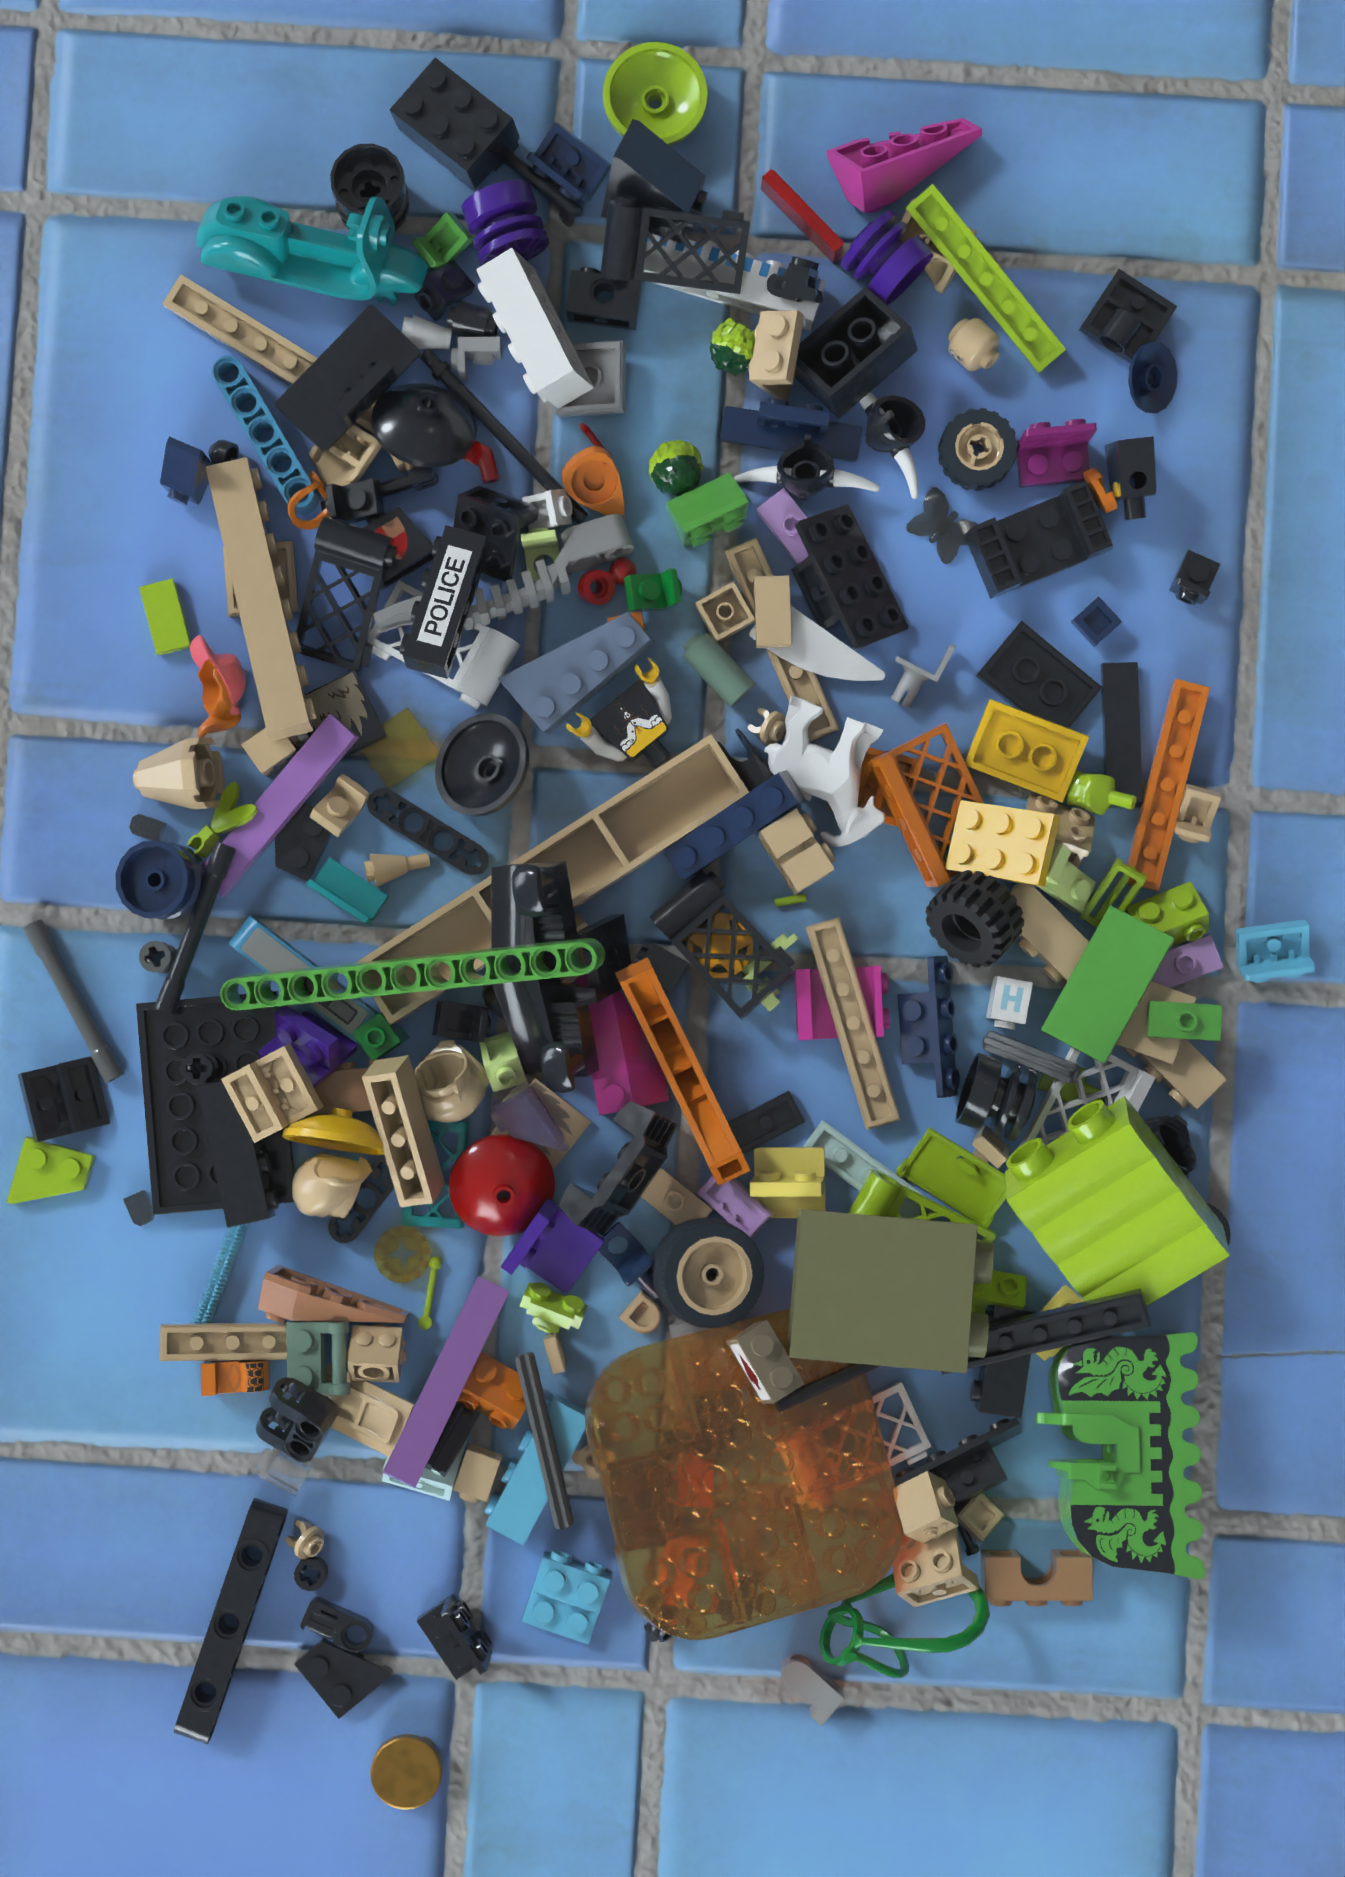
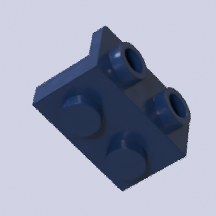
(569, 164)

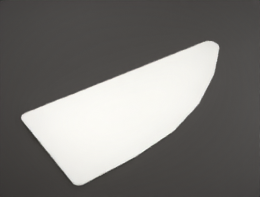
(823, 653)

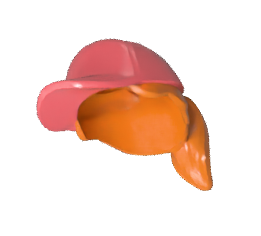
(222, 686)

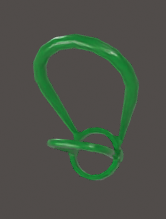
(887, 1640)

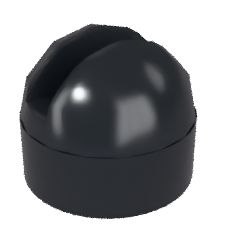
(223, 451)

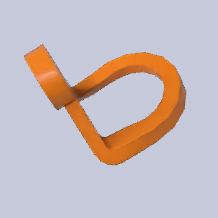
(318, 484)

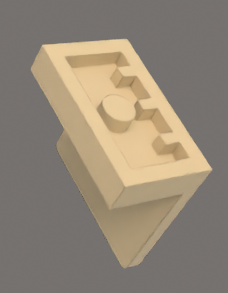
(932, 1570)

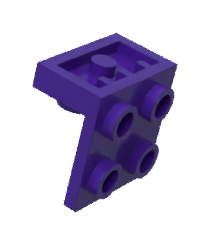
(554, 1248)

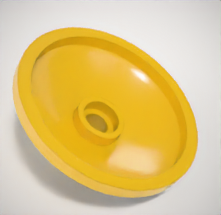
(335, 1132)

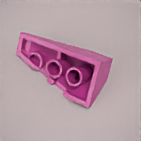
(888, 169)
(624, 1057)

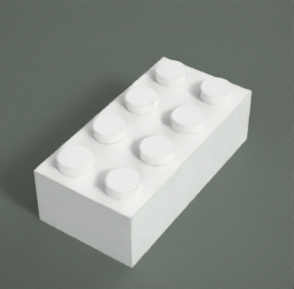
(533, 329)

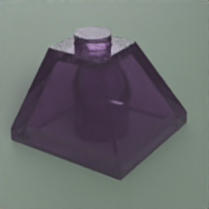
(528, 1118)

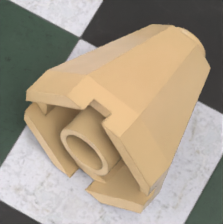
(183, 774)

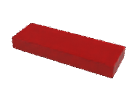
(802, 215)

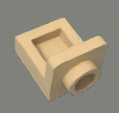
(1197, 814)

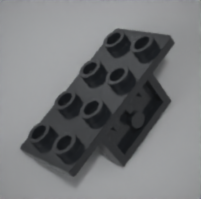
(347, 378)
(845, 580)

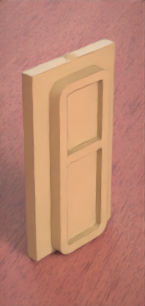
(370, 1414)

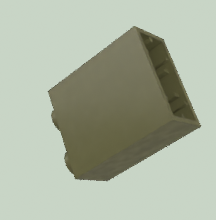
(887, 1291)

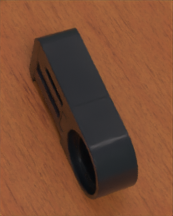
(333, 1621)

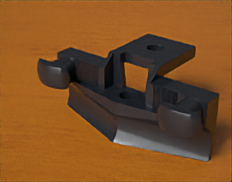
(544, 1016)

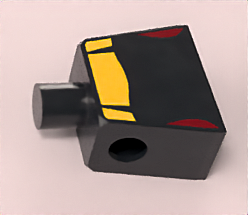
(1134, 459)

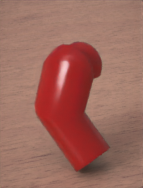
(483, 457)

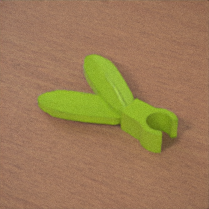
(224, 820)

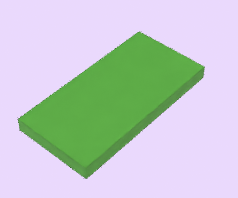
(1107, 984)

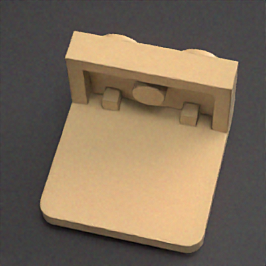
(776, 352)

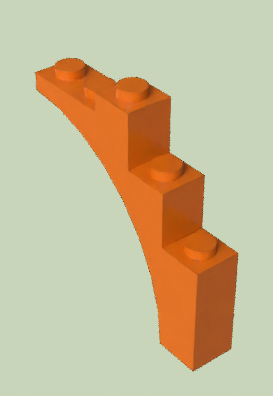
(682, 1071)

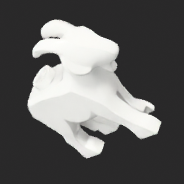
(826, 772)

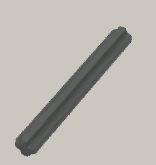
(544, 1440)

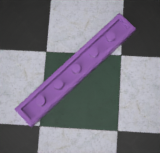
(286, 796)
(446, 1382)

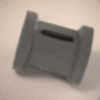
(149, 951)

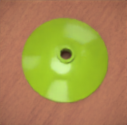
(660, 74)

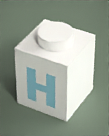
(1009, 1002)

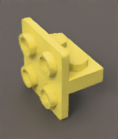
(789, 1179)

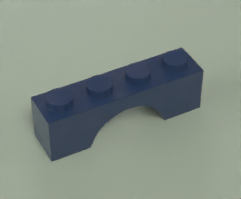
(734, 825)

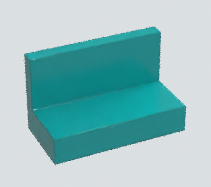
(348, 891)

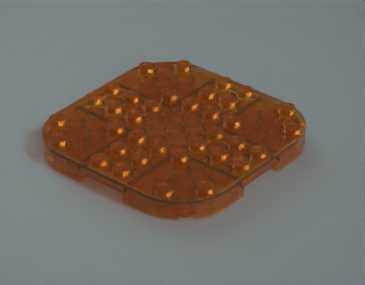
(726, 1501)

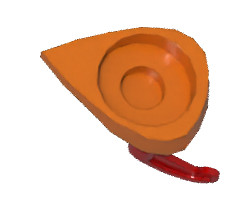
(594, 478)

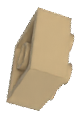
(724, 612)

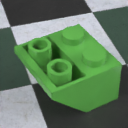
(708, 510)

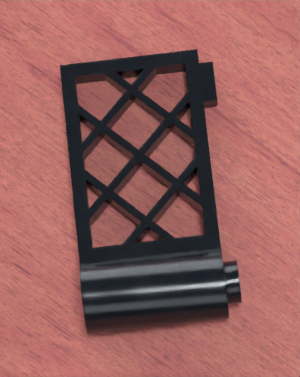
(627, 241)
(351, 549)
(694, 907)

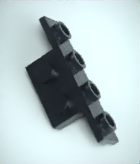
(971, 1466)

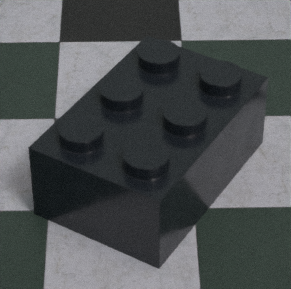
(455, 123)
(853, 352)

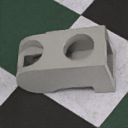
(805, 1678)

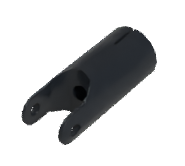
(753, 770)

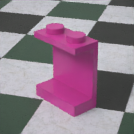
(813, 1011)

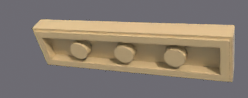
(223, 1341)

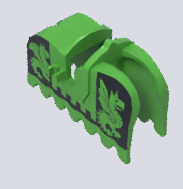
(1135, 1497)

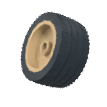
(702, 1297)

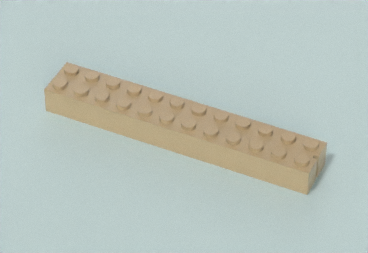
(597, 854)

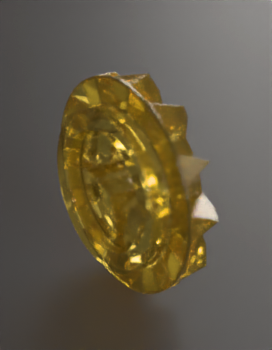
(392, 1267)

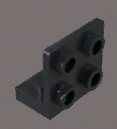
(498, 519)
(456, 1637)

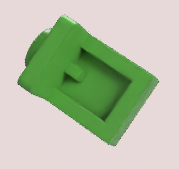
(443, 242)

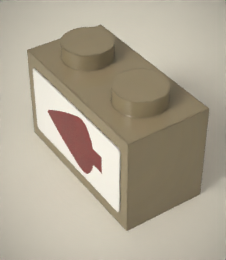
(765, 1362)

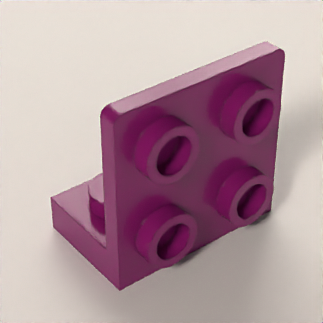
(1054, 453)

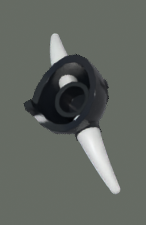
(892, 428)
(806, 472)

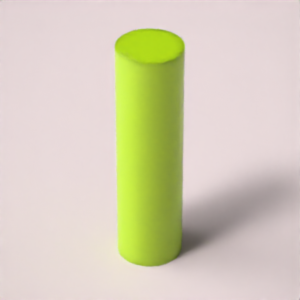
(790, 900)

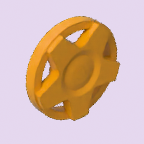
(721, 944)

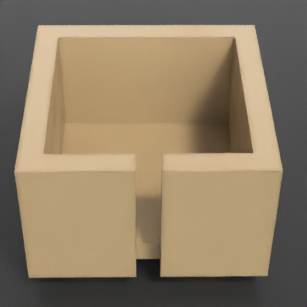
(796, 851)

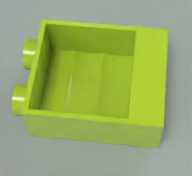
(1113, 1206)

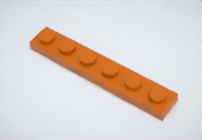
(1167, 781)

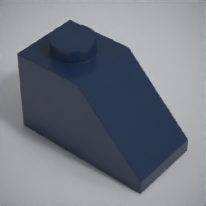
(184, 472)

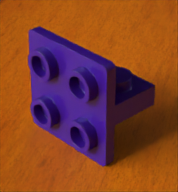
(314, 1042)

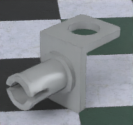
(914, 677)

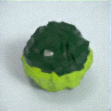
(732, 347)
(676, 467)

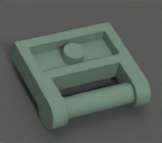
(307, 1355)

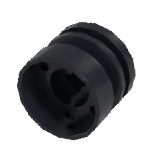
(369, 172)
(998, 1097)

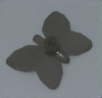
(939, 526)

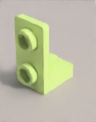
(771, 1001)

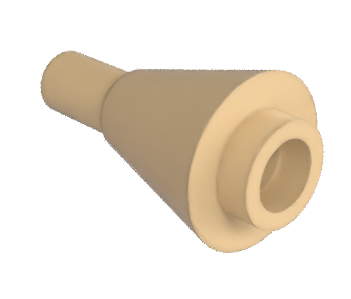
(386, 867)

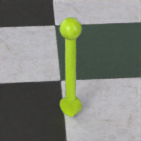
(426, 1320)

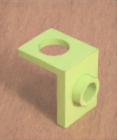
(538, 543)

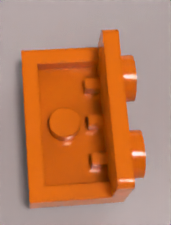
(494, 1392)

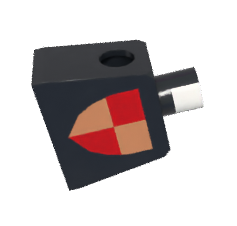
(412, 545)

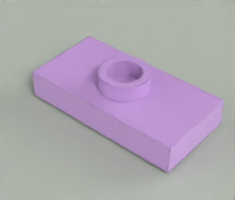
(780, 516)
(1188, 962)
(735, 1205)

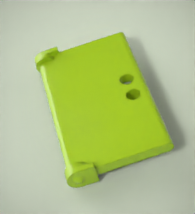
(955, 1181)

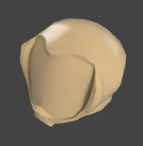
(450, 1083)
(328, 1185)

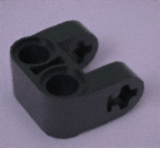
(304, 1422)

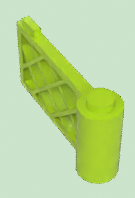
(884, 1196)

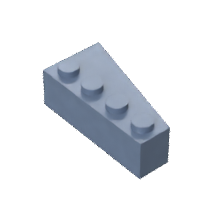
(573, 673)

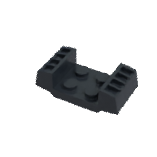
(1038, 541)
(630, 1176)

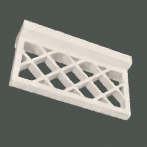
(1133, 1086)

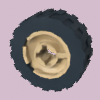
(957, 449)

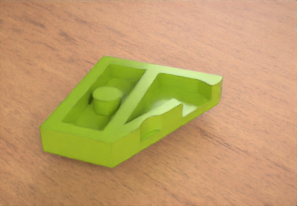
(48, 1171)

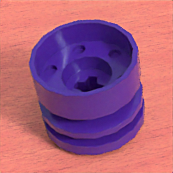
(504, 220)
(881, 253)

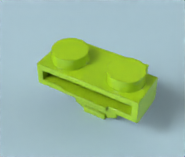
(552, 1309)

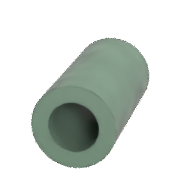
(717, 668)

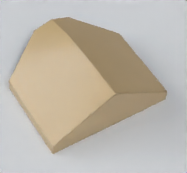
(346, 458)

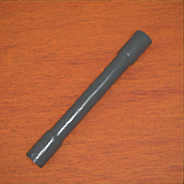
(47, 951)

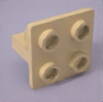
(1074, 828)

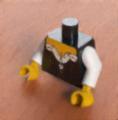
(631, 722)

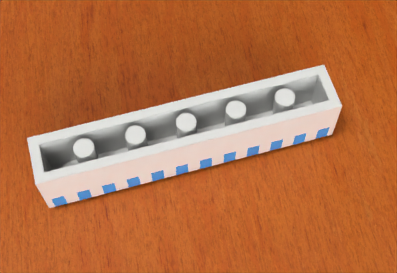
(754, 292)

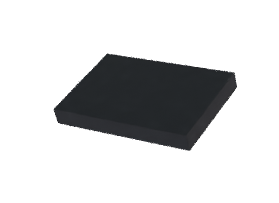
(1038, 678)

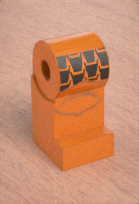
(234, 1376)

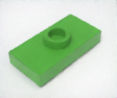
(1184, 1021)

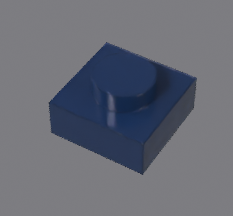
(1096, 621)

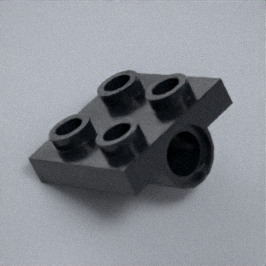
(1127, 316)

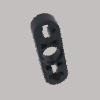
(358, 1225)

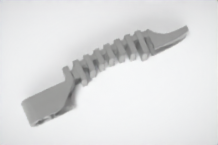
(583, 548)

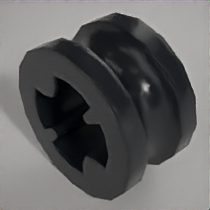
(306, 1583)

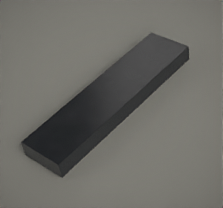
(1122, 726)

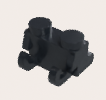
(800, 282)

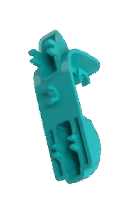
(263, 243)

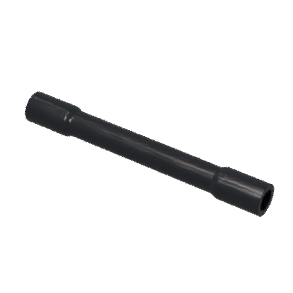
(175, 981)

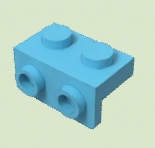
(1273, 951)

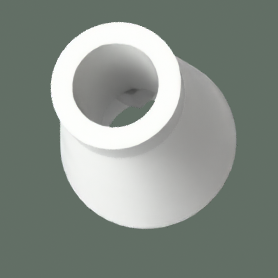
(426, 334)

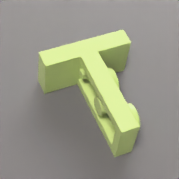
(1067, 882)

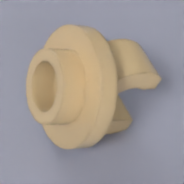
(772, 729)
(310, 1541)

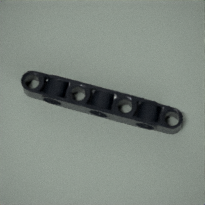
(224, 1643)

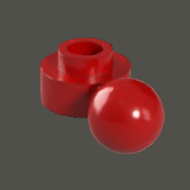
(605, 581)

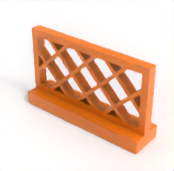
(906, 809)

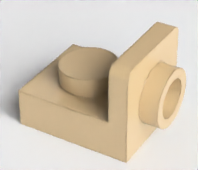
(340, 805)

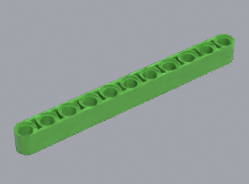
(426, 968)

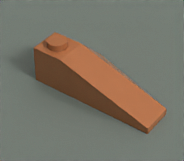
(305, 1298)

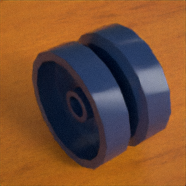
(160, 880)

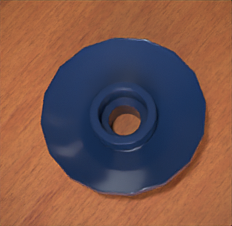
(1152, 377)

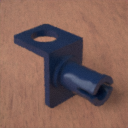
(633, 1263)

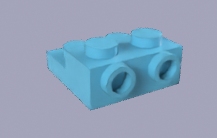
(567, 1596)

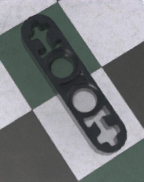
(426, 834)

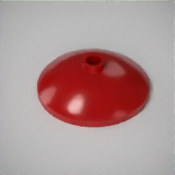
(498, 1165)

